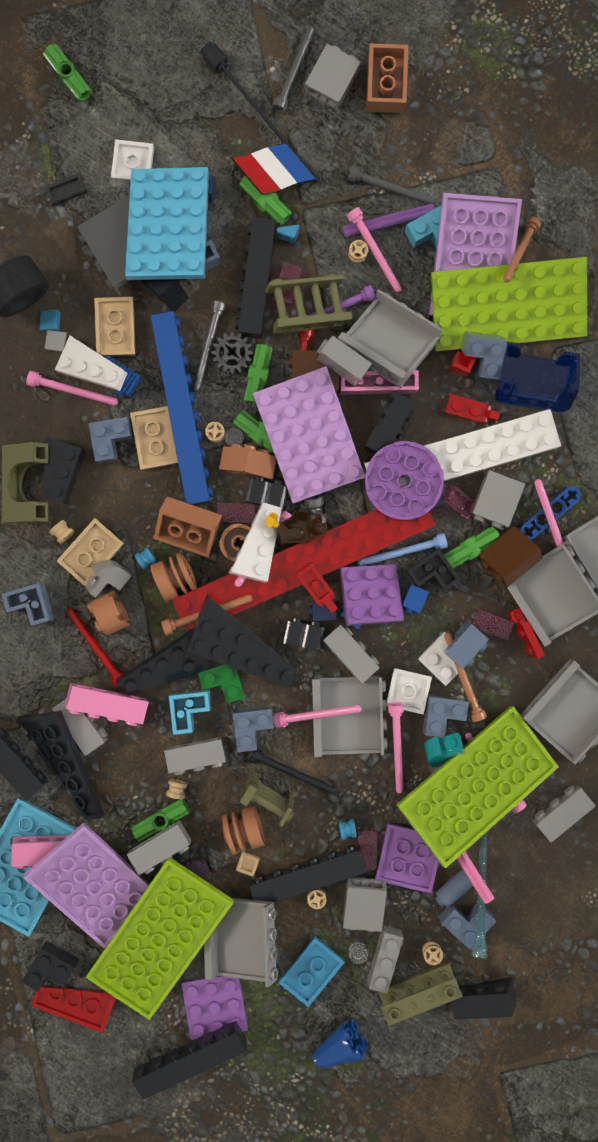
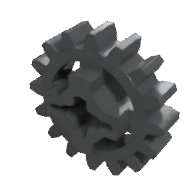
(238, 346)

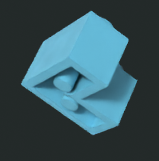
(424, 228)
(184, 705)

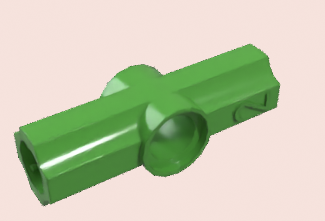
(61, 65)
(267, 203)
(258, 372)
(255, 430)
(472, 547)
(150, 825)

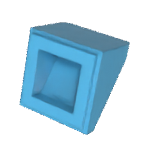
(288, 233)
(50, 320)

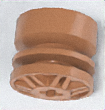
(173, 577)
(243, 830)

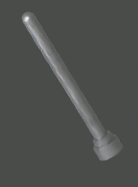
(218, 309)

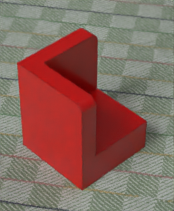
(462, 364)

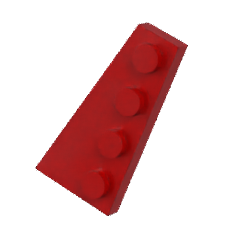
(76, 1005)

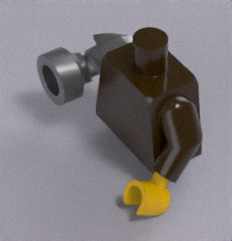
(301, 526)

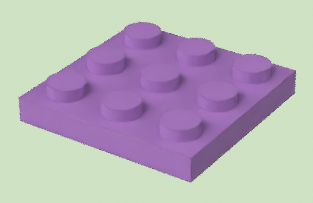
(371, 594)
(406, 860)
(213, 1004)

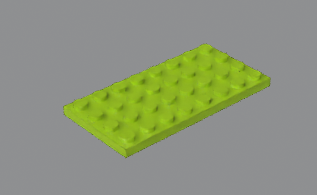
(537, 305)
(477, 786)
(159, 938)

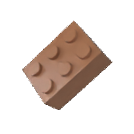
(387, 78)
(187, 526)

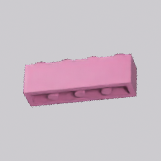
(375, 384)
(106, 704)
(31, 849)

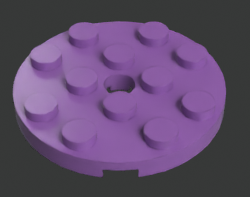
(418, 465)

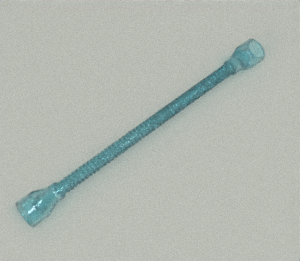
(479, 946)

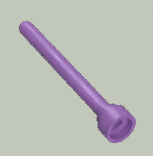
(366, 294)

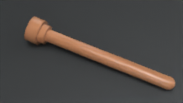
(531, 227)
(170, 626)
(477, 713)

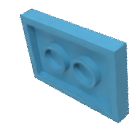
(311, 971)

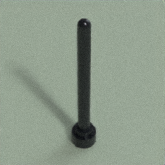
(259, 757)

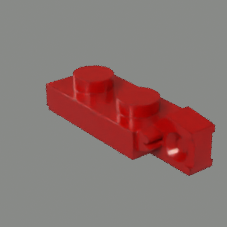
(470, 409)
(317, 586)
(526, 633)

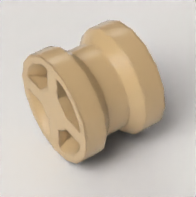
(358, 247)
(215, 428)
(61, 531)
(176, 789)
(317, 901)
(432, 957)

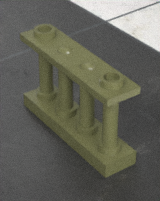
(303, 321)
(268, 798)
(419, 993)

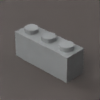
(351, 653)
(83, 729)
(195, 755)
(563, 812)
(159, 848)
(385, 959)

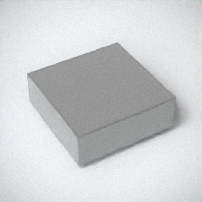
(55, 341)

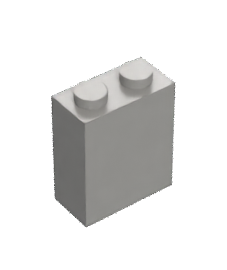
(332, 76)
(343, 360)
(497, 500)
(364, 904)

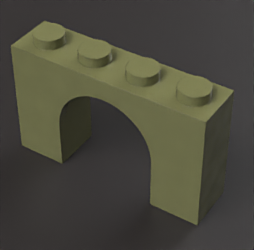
(15, 462)

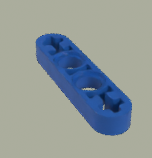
(564, 494)

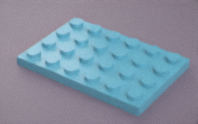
(167, 223)
(19, 901)

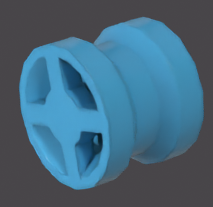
(146, 558)
(347, 829)

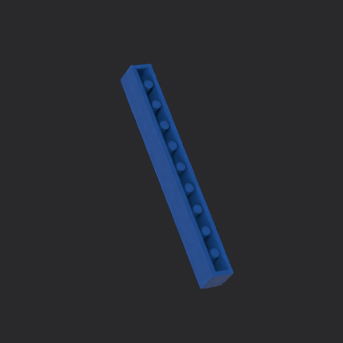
(180, 408)

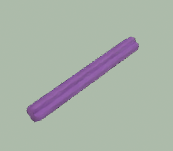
(389, 220)

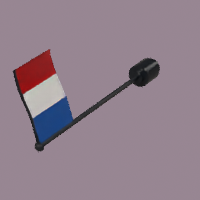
(273, 166)

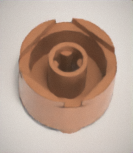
(229, 539)
(109, 613)

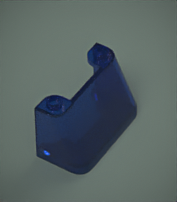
(538, 381)

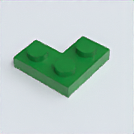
(227, 678)

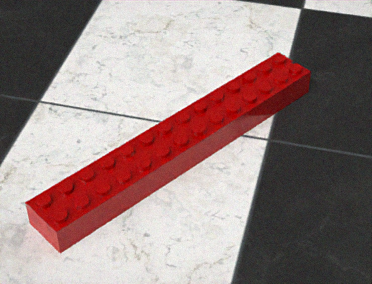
(326, 552)

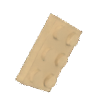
(115, 326)
(154, 438)
(90, 547)

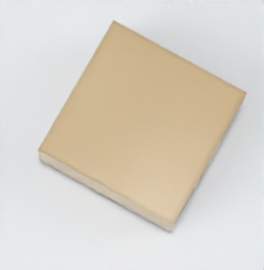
(247, 863)

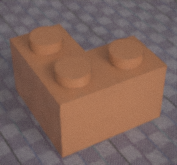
(248, 461)

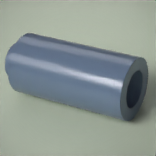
(453, 889)

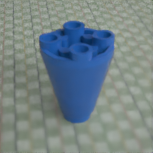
(341, 1046)

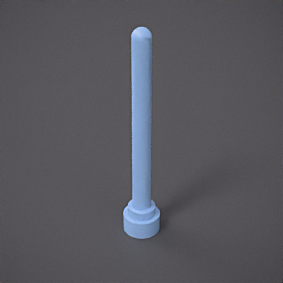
(437, 542)

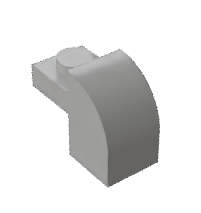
(107, 572)

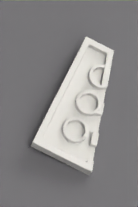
(85, 364)
(257, 551)

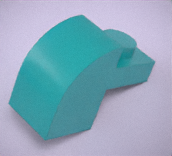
(441, 749)

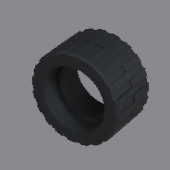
(20, 285)

